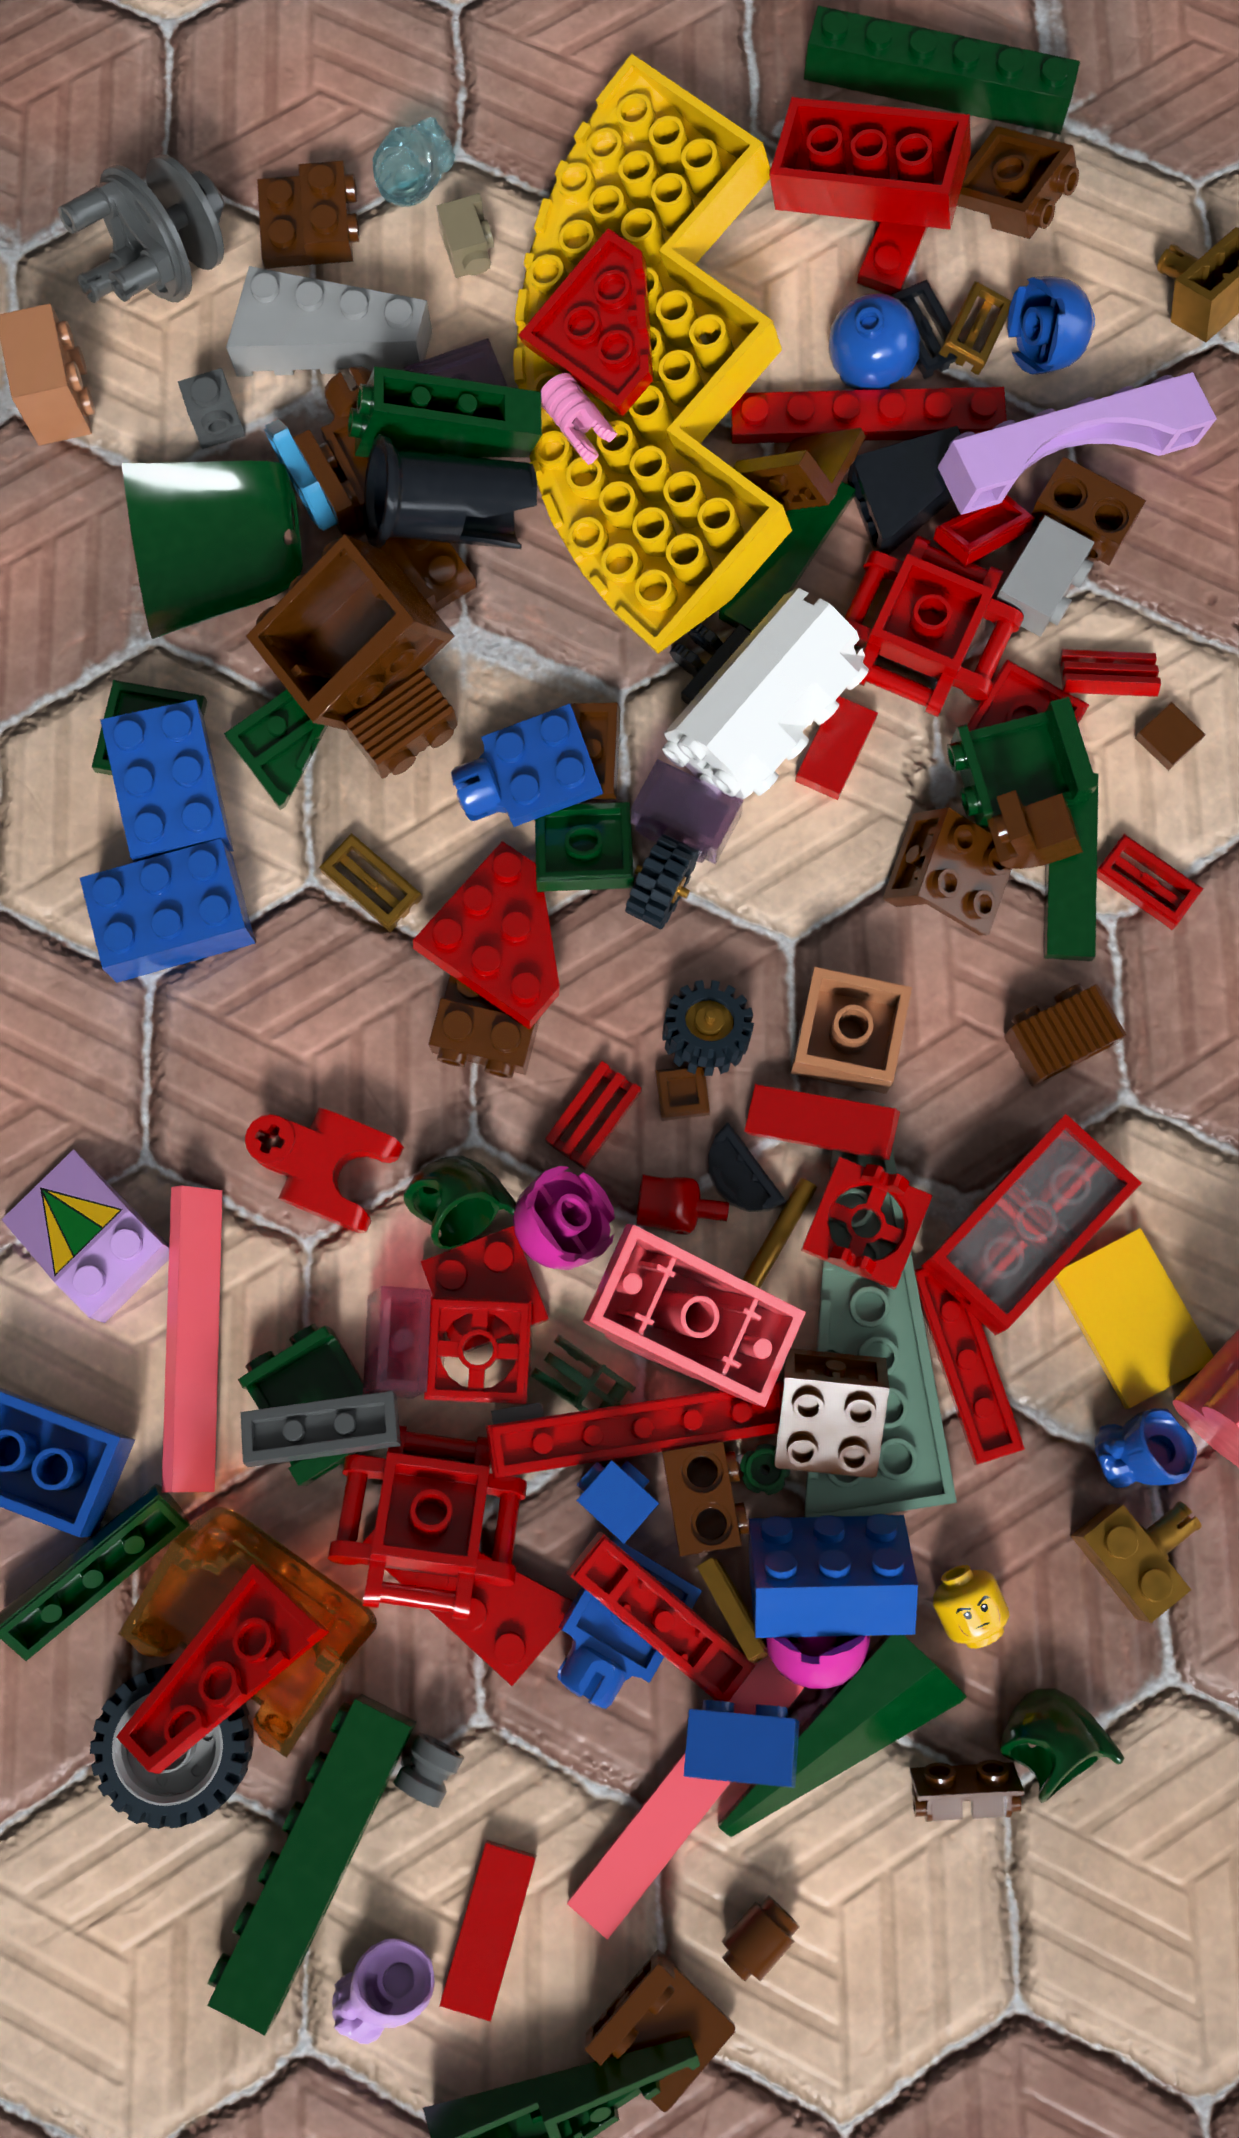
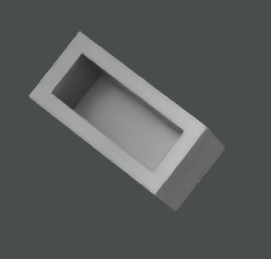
(1045, 573)

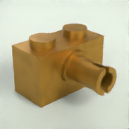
(1204, 287)
(1136, 1558)

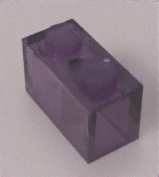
(686, 811)

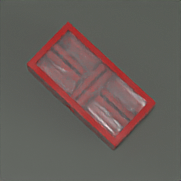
(1031, 1225)

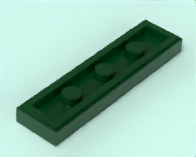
(787, 563)
(1073, 891)

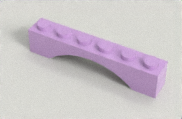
(1151, 418)

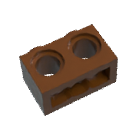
(1092, 501)
(690, 1500)

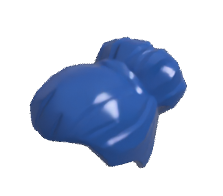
(1145, 1450)

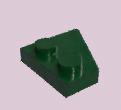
(277, 745)

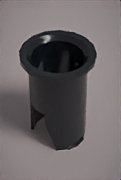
(444, 496)

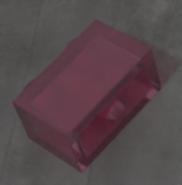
(397, 1341)

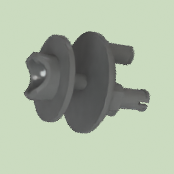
(152, 229)

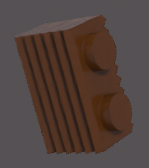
(402, 724)
(1063, 1033)

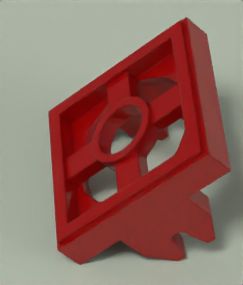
(910, 1199)
(515, 1385)

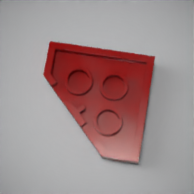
(599, 324)
(497, 937)

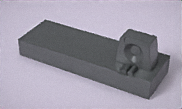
(320, 1429)

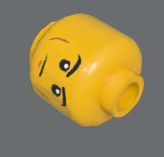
(971, 1606)

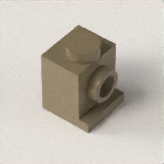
(466, 235)

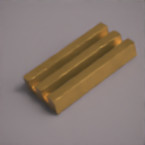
(964, 351)
(400, 908)
(733, 1609)

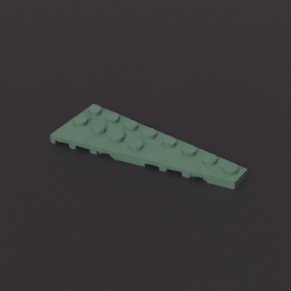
(888, 1324)

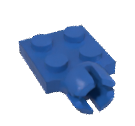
(528, 770)
(604, 1647)

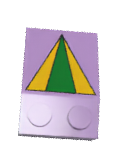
(87, 1237)

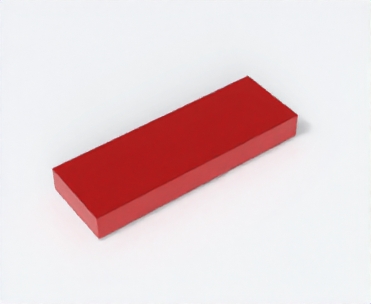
(822, 1122)
(488, 1930)

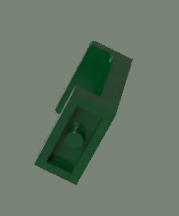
(1029, 755)
(304, 1373)

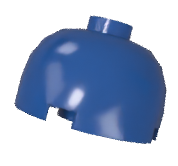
(1050, 324)
(874, 342)

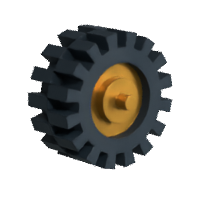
(662, 881)
(707, 1027)

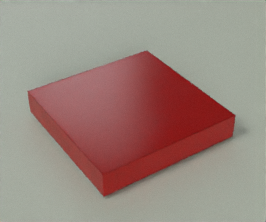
(1018, 695)

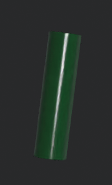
(91, 1572)

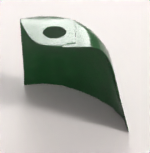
(210, 537)

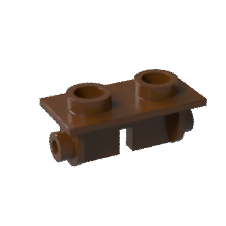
(989, 1785)

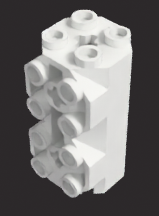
(767, 696)

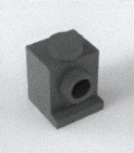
(211, 408)

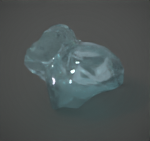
(412, 162)

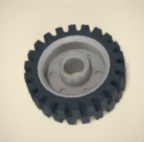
(188, 1787)

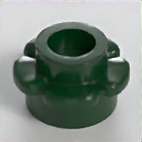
(754, 1479)

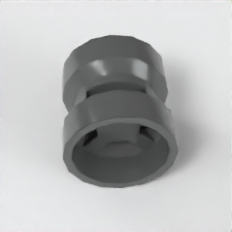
(431, 1765)

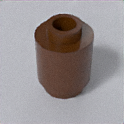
(759, 1939)

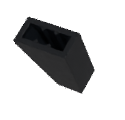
(900, 487)

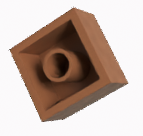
(46, 374)
(851, 1030)

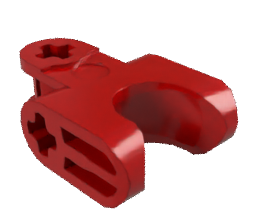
(315, 1158)

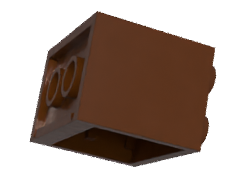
(348, 632)

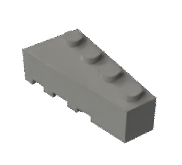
(323, 325)

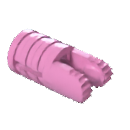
(575, 414)

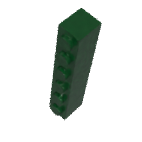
(940, 69)
(311, 1864)

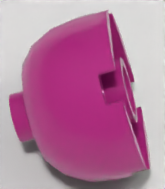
(563, 1219)
(818, 1660)

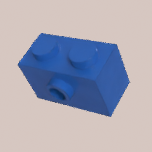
(617, 1497)
(742, 1746)

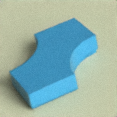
(300, 475)

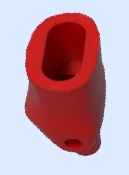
(675, 1204)

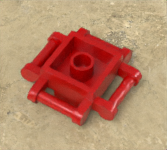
(931, 623)
(429, 1521)

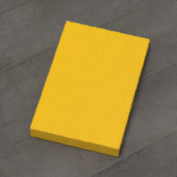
(1133, 1318)

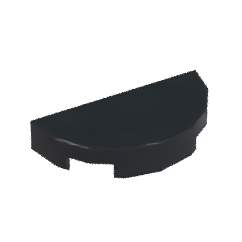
(739, 1176)

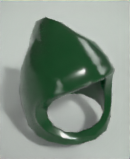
(461, 1183)
(1065, 1738)

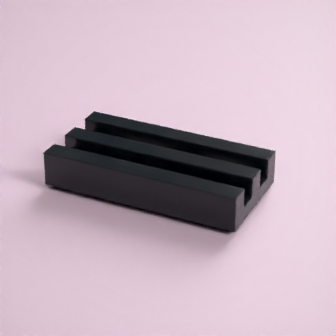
(925, 363)

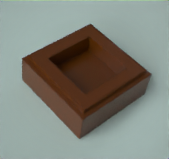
(1170, 736)
(682, 1093)

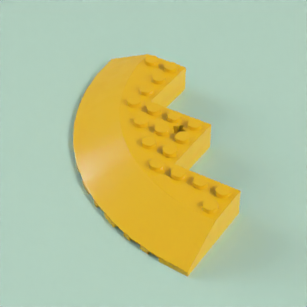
(657, 514)

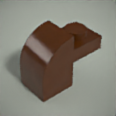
(1034, 832)

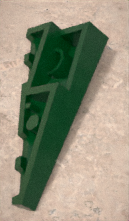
(877, 1706)
(562, 2103)

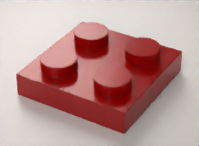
(484, 1270)

